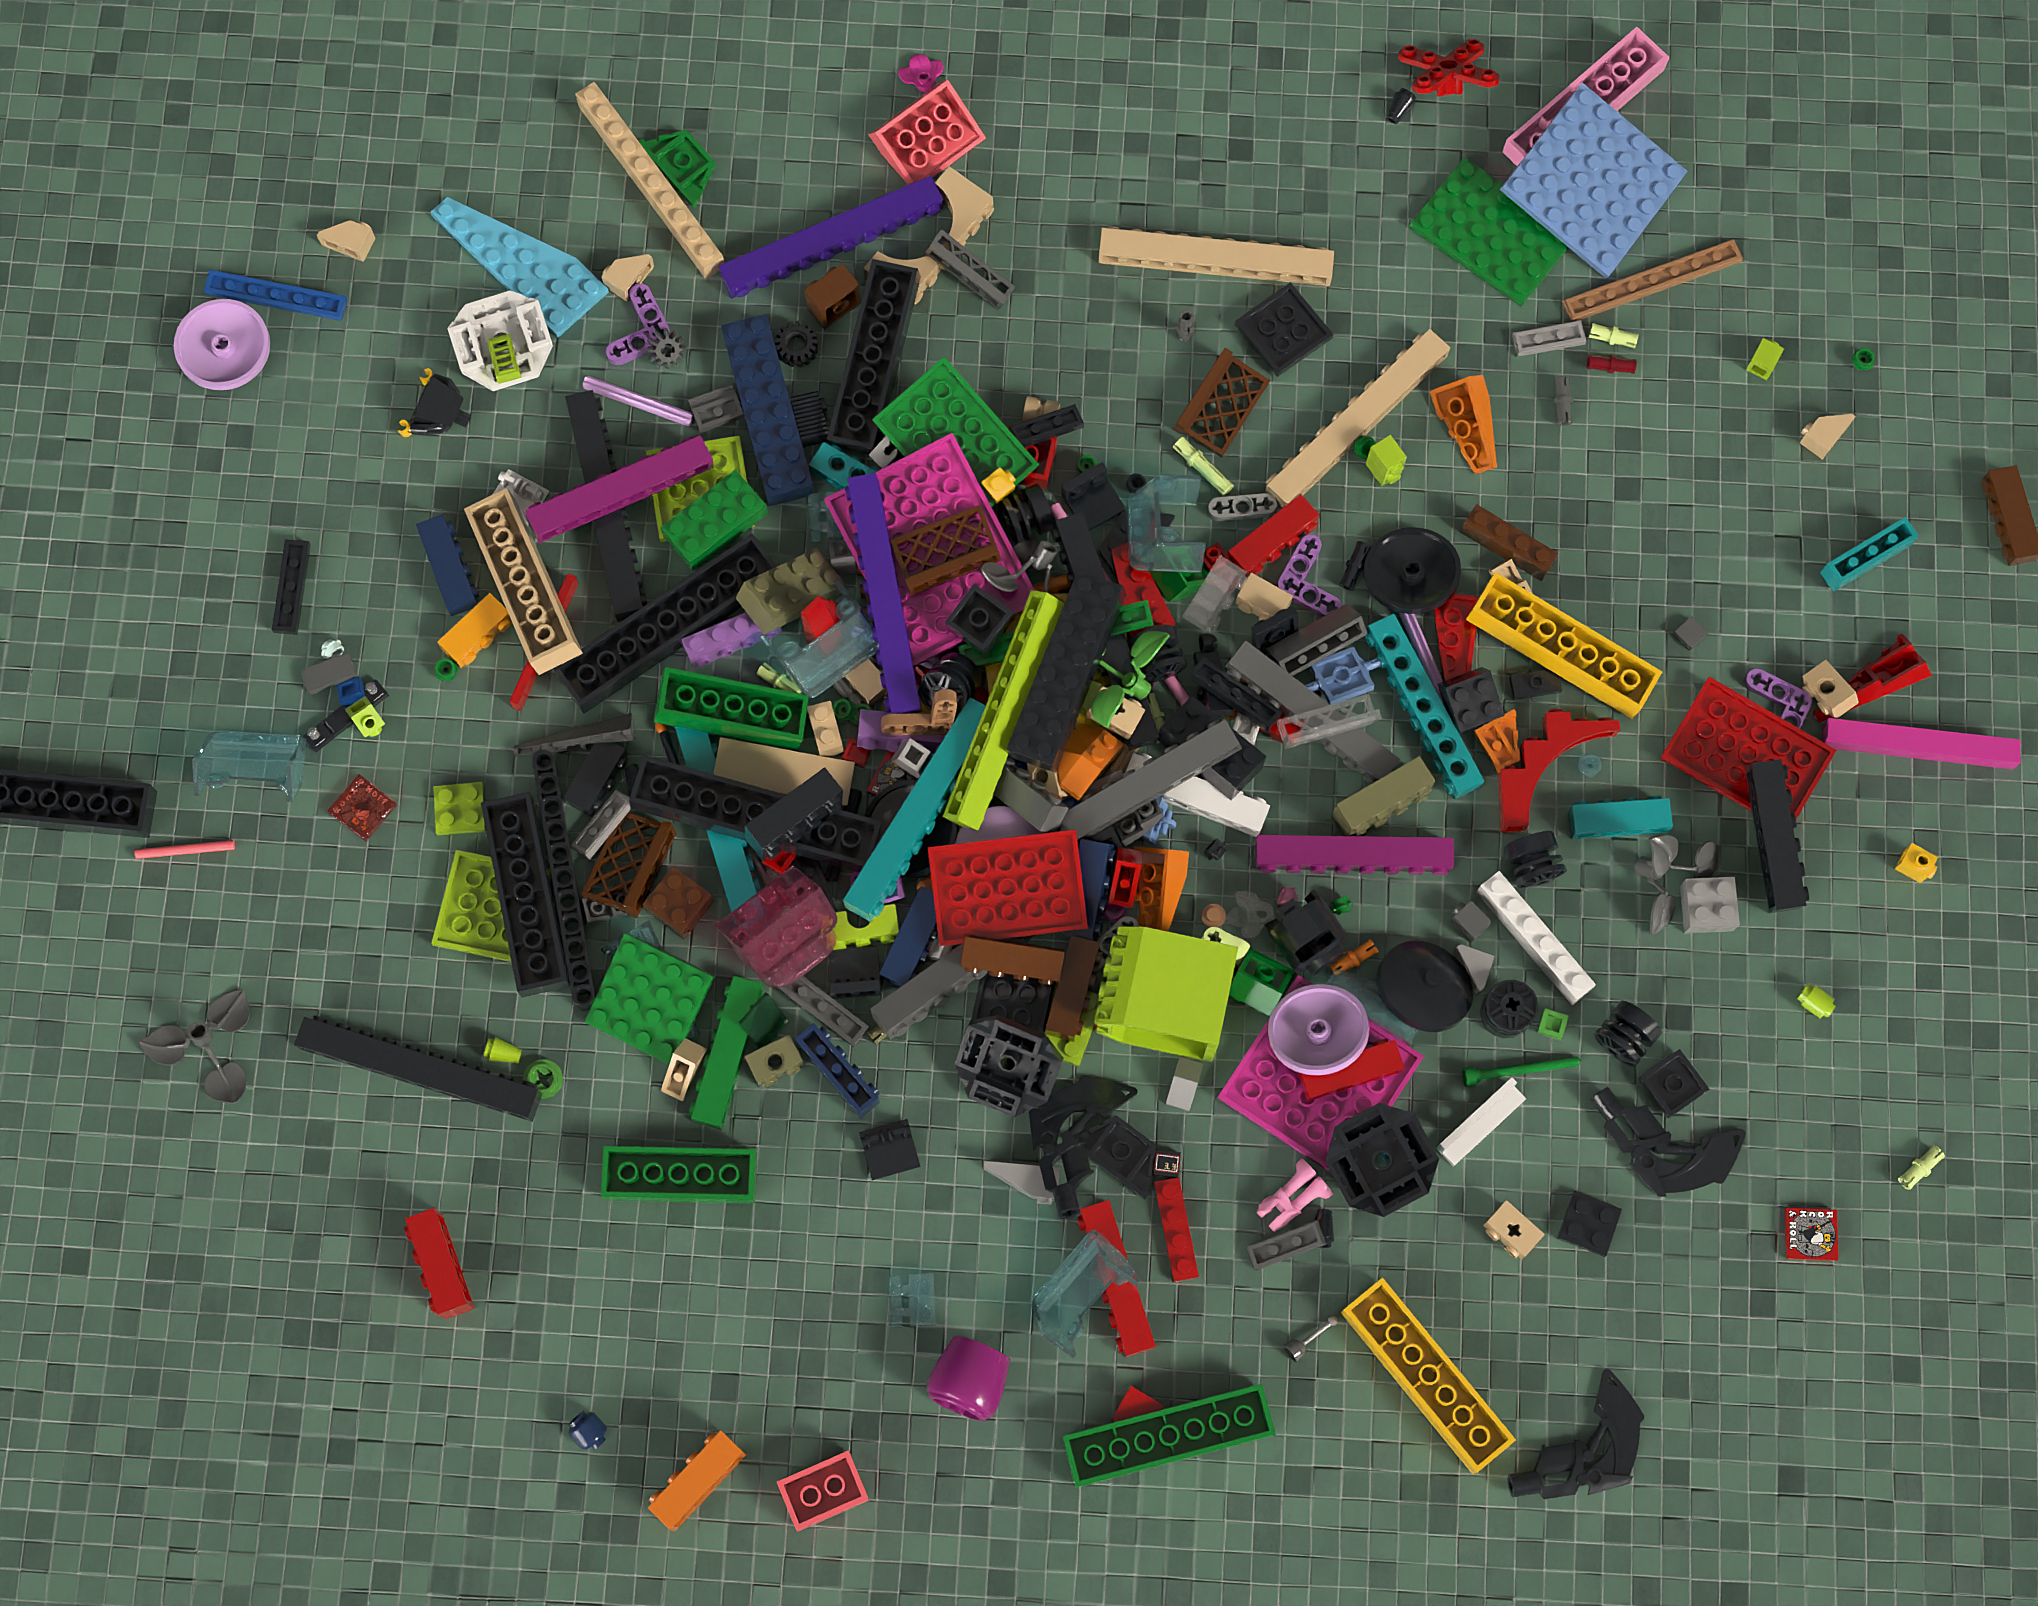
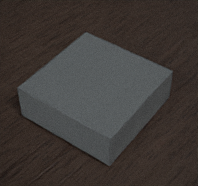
(1690, 633)

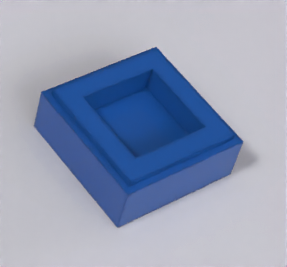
(350, 691)

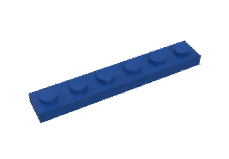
(275, 295)

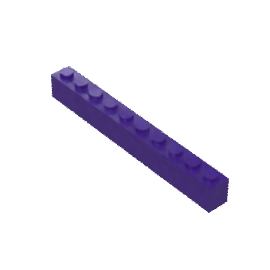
(831, 237)
(884, 594)

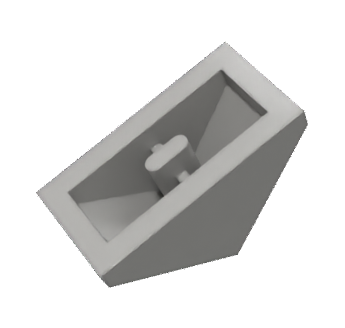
(841, 557)
(1476, 965)
(1184, 1084)

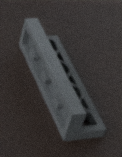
(966, 273)

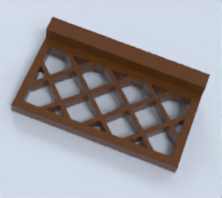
(1202, 397)
(948, 569)
(647, 872)

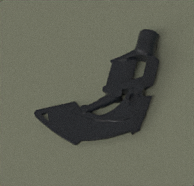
(1089, 1096)
(1709, 1164)
(1621, 1418)

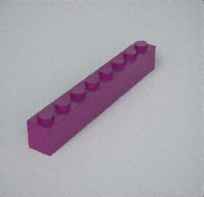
(619, 488)
(1354, 854)

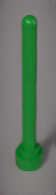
(1472, 1075)

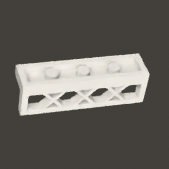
(1481, 1122)

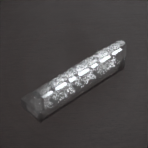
(1333, 727)

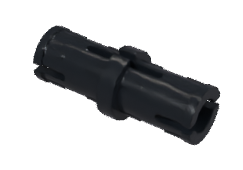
(1354, 566)

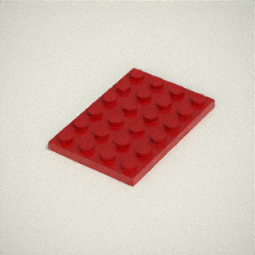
(1731, 732)
(1008, 887)

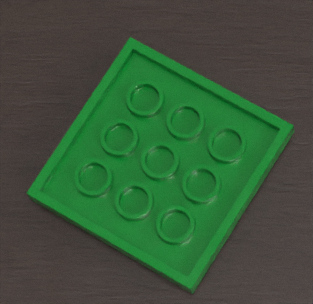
(649, 998)

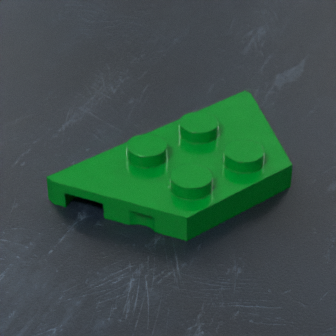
(682, 163)

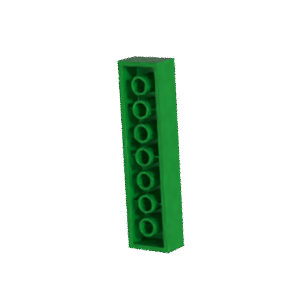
(1168, 1436)

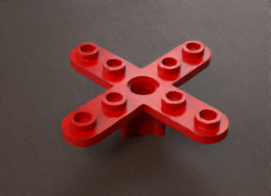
(1448, 72)

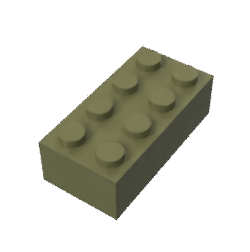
(787, 590)
(1383, 798)

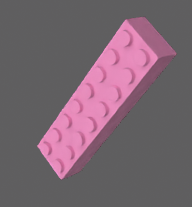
(1613, 78)

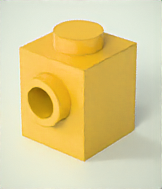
(999, 484)
(1917, 863)

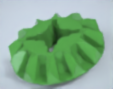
(546, 1068)

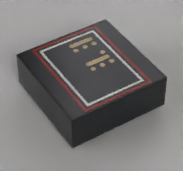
(1166, 1163)

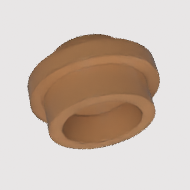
(1213, 915)

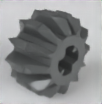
(672, 354)

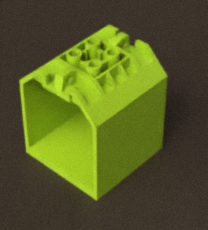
(1165, 992)

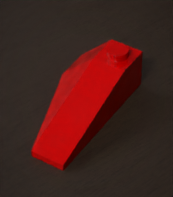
(819, 617)

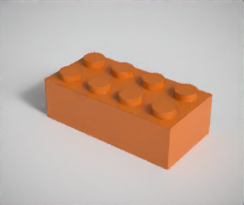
(696, 1481)

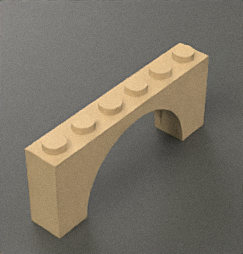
(968, 208)

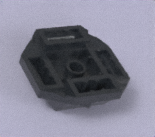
(1003, 1082)
(1376, 1132)

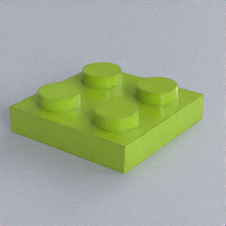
(459, 808)

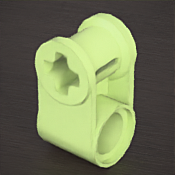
(1226, 938)

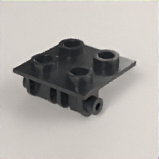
(889, 1149)

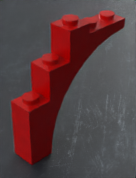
(1559, 735)

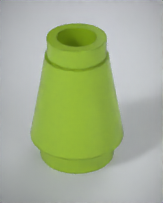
(501, 1051)

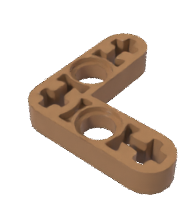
(936, 723)

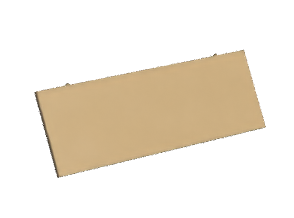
(776, 767)

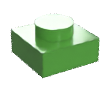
(1552, 1024)

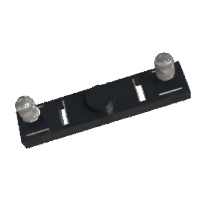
(340, 720)

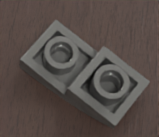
(328, 672)
(1139, 823)
(596, 912)

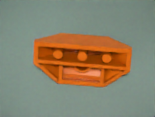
(1086, 758)

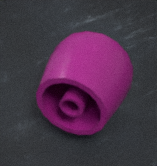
(969, 1378)

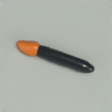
(667, 743)

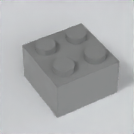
(1709, 905)

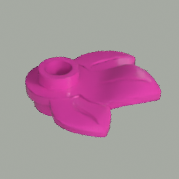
(921, 72)

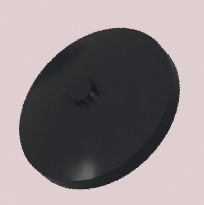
(1412, 570)
(885, 808)
(1424, 986)

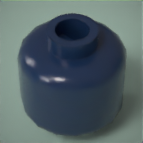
(587, 1430)

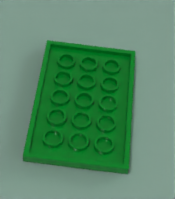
(1488, 232)
(945, 405)

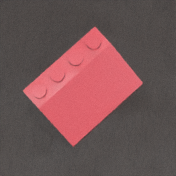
(927, 134)

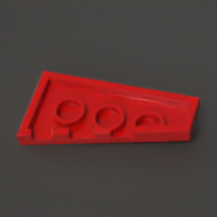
(1140, 587)
(1455, 635)

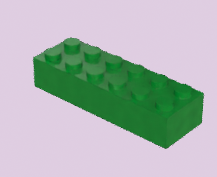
(731, 708)
(679, 1174)

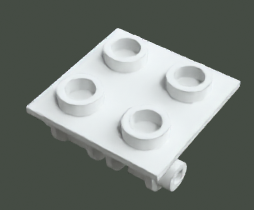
(522, 489)

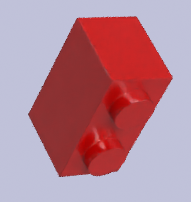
(1125, 877)

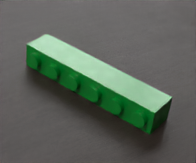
(726, 1055)

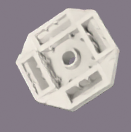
(496, 317)

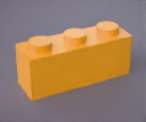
(475, 631)

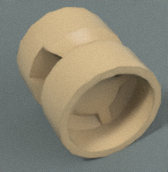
(1035, 407)

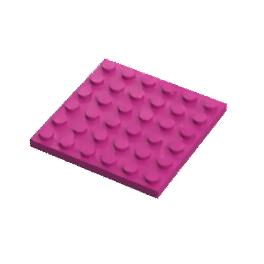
(1276, 1101)

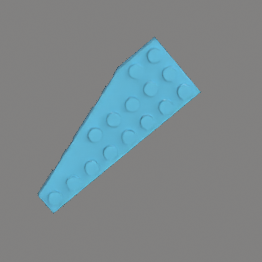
(525, 264)

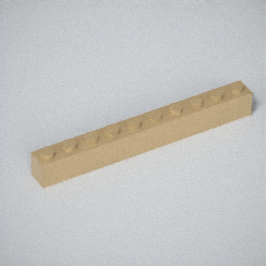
(650, 180)
(1216, 256)
(1358, 419)

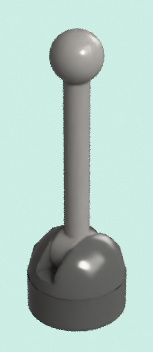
(1296, 1348)

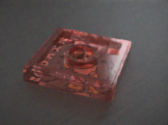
(362, 808)

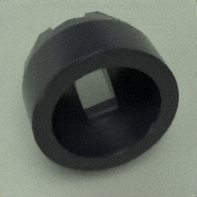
(1137, 480)
(1206, 642)

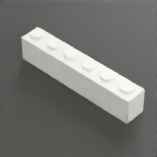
(1205, 800)
(1535, 938)

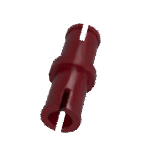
(1611, 364)

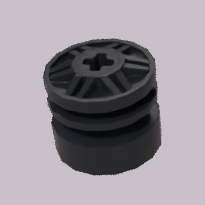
(1028, 513)
(1167, 660)
(951, 672)
(1535, 859)
(1502, 1020)
(1628, 1033)

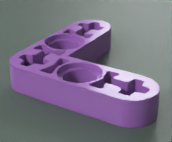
(644, 334)
(1298, 577)
(1787, 701)

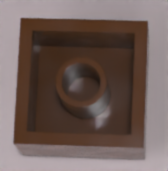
(832, 296)
(678, 902)

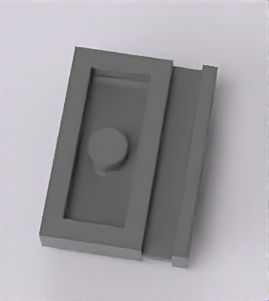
(716, 408)

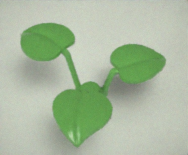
(1108, 701)

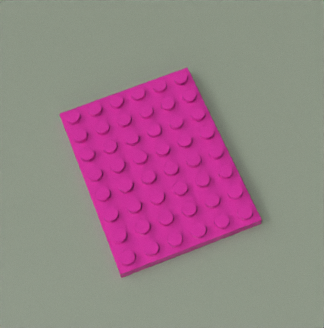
(919, 493)

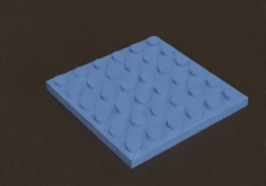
(1593, 180)

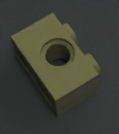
(783, 1049)

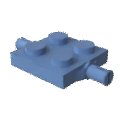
(1342, 676)

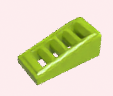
(506, 374)

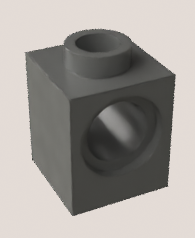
(1470, 921)

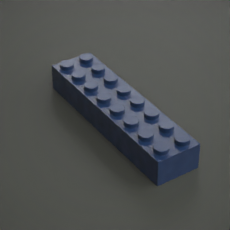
(767, 410)

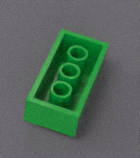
(714, 520)

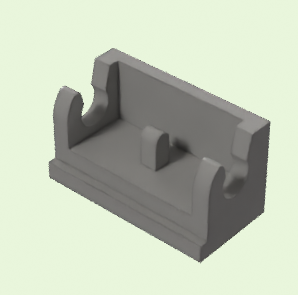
(884, 453)

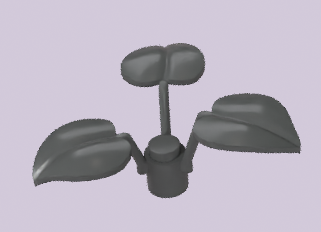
(1029, 554)
(1663, 853)
(167, 1044)

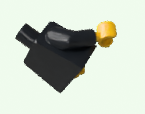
(436, 407)

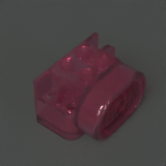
(782, 929)

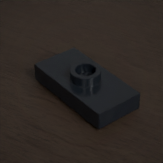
(1535, 684)

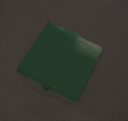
(763, 1021)

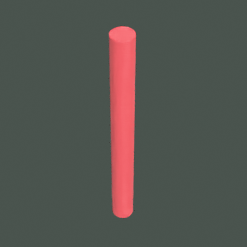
(184, 849)

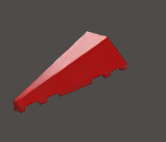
(1892, 671)

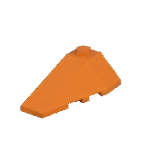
(1467, 413)
(1160, 885)

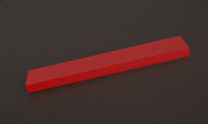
(529, 673)

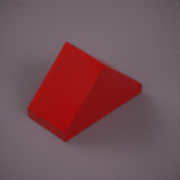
(1135, 1404)

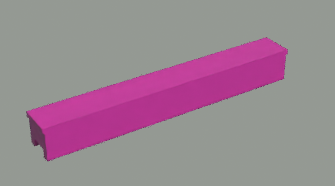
(1922, 743)

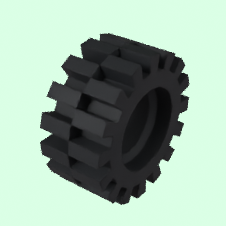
(792, 331)

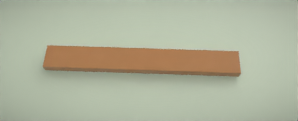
(1652, 280)

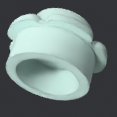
(332, 649)

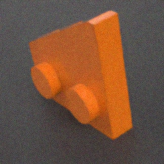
(1500, 741)

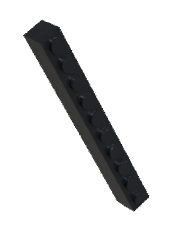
(610, 528)
(1080, 555)
(418, 1068)

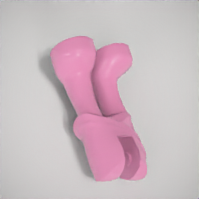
(1281, 1199)

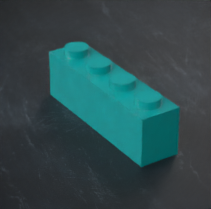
(1869, 554)
(1620, 818)

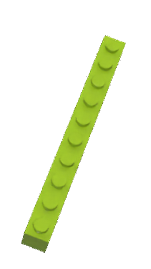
(989, 745)

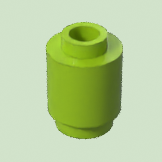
(1816, 1001)

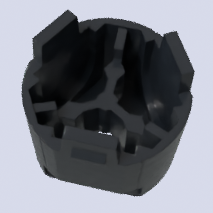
(1308, 935)

